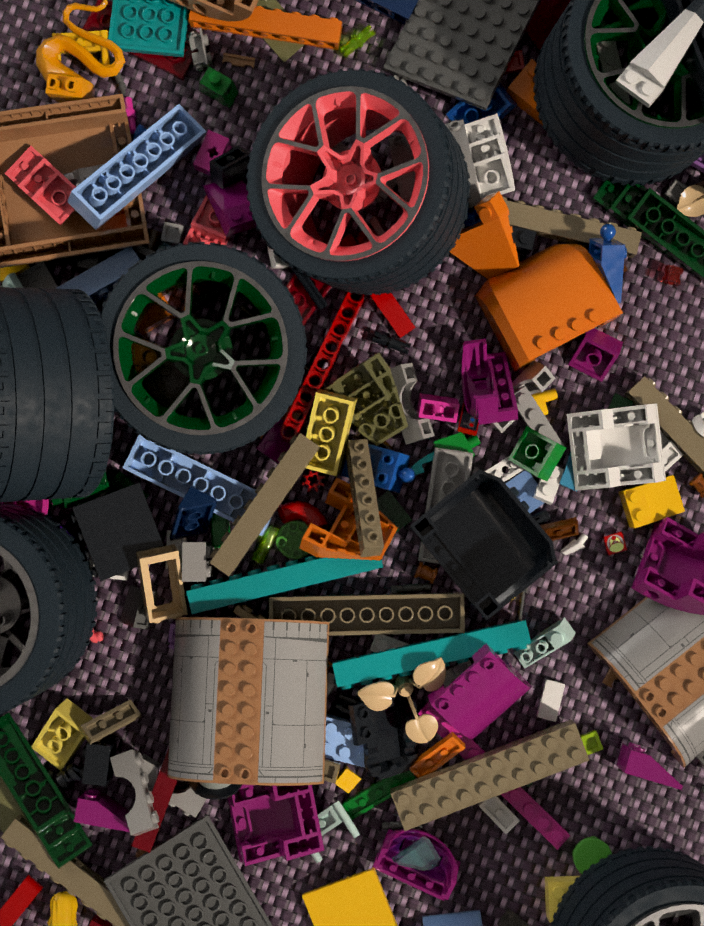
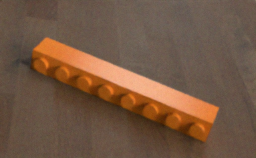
(278, 26)

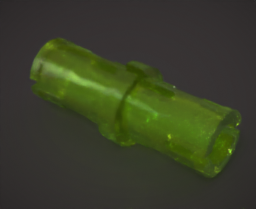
(357, 41)
(265, 544)

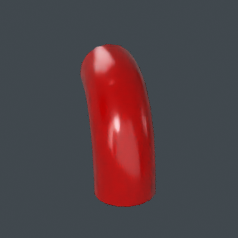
(301, 511)

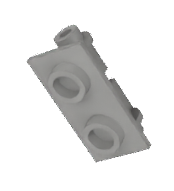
(198, 42)

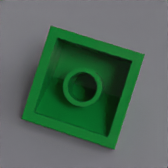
(536, 453)

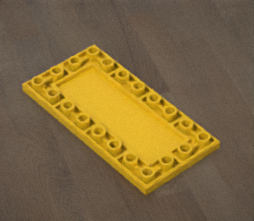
(350, 902)

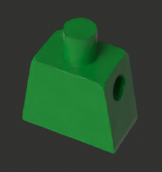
(216, 87)
(458, 442)

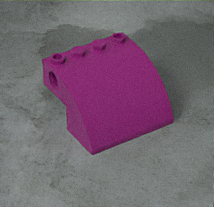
(673, 567)
(479, 693)
(275, 822)

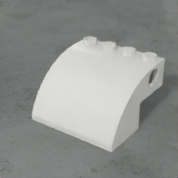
(616, 447)

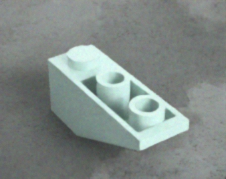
(546, 642)

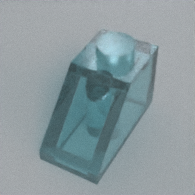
(418, 855)

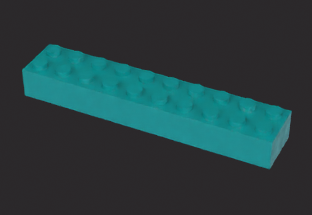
(274, 581)
(408, 657)

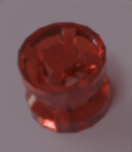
(672, 275)

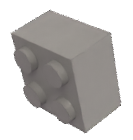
(196, 561)

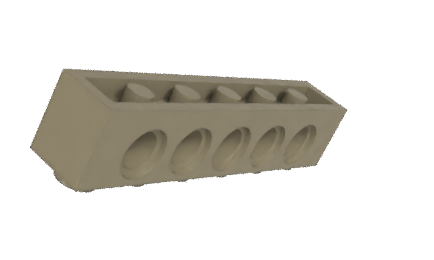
(364, 498)

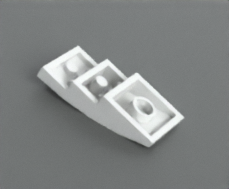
(490, 156)

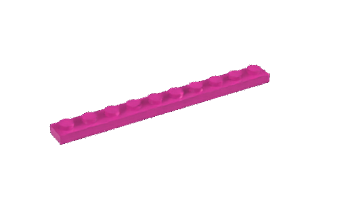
(518, 797)

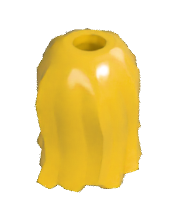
(63, 910)

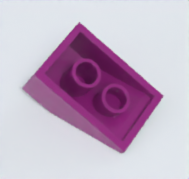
(231, 207)
(636, 762)
(101, 811)

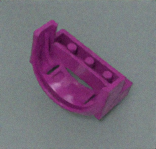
(478, 395)
(435, 882)

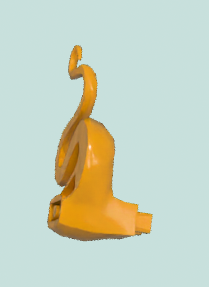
(61, 81)

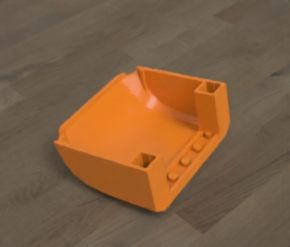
(547, 302)

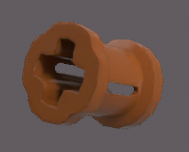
(695, 483)
(426, 572)

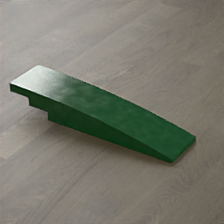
(657, 220)
(39, 796)

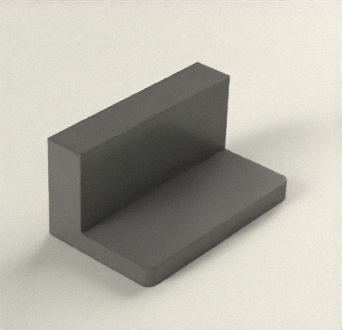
(134, 609)

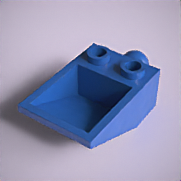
(609, 257)
(388, 468)

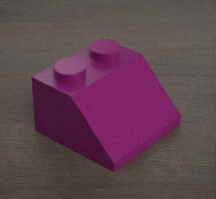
(595, 354)

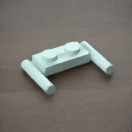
(331, 818)

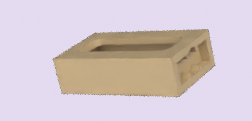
(177, 607)

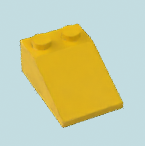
(651, 502)

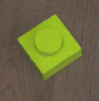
(591, 742)

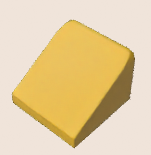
(347, 779)

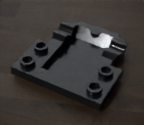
(384, 737)

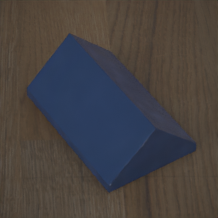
(193, 514)

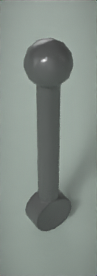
(521, 604)

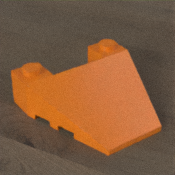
(489, 243)
(342, 538)

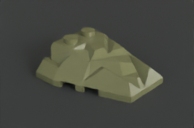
(378, 405)

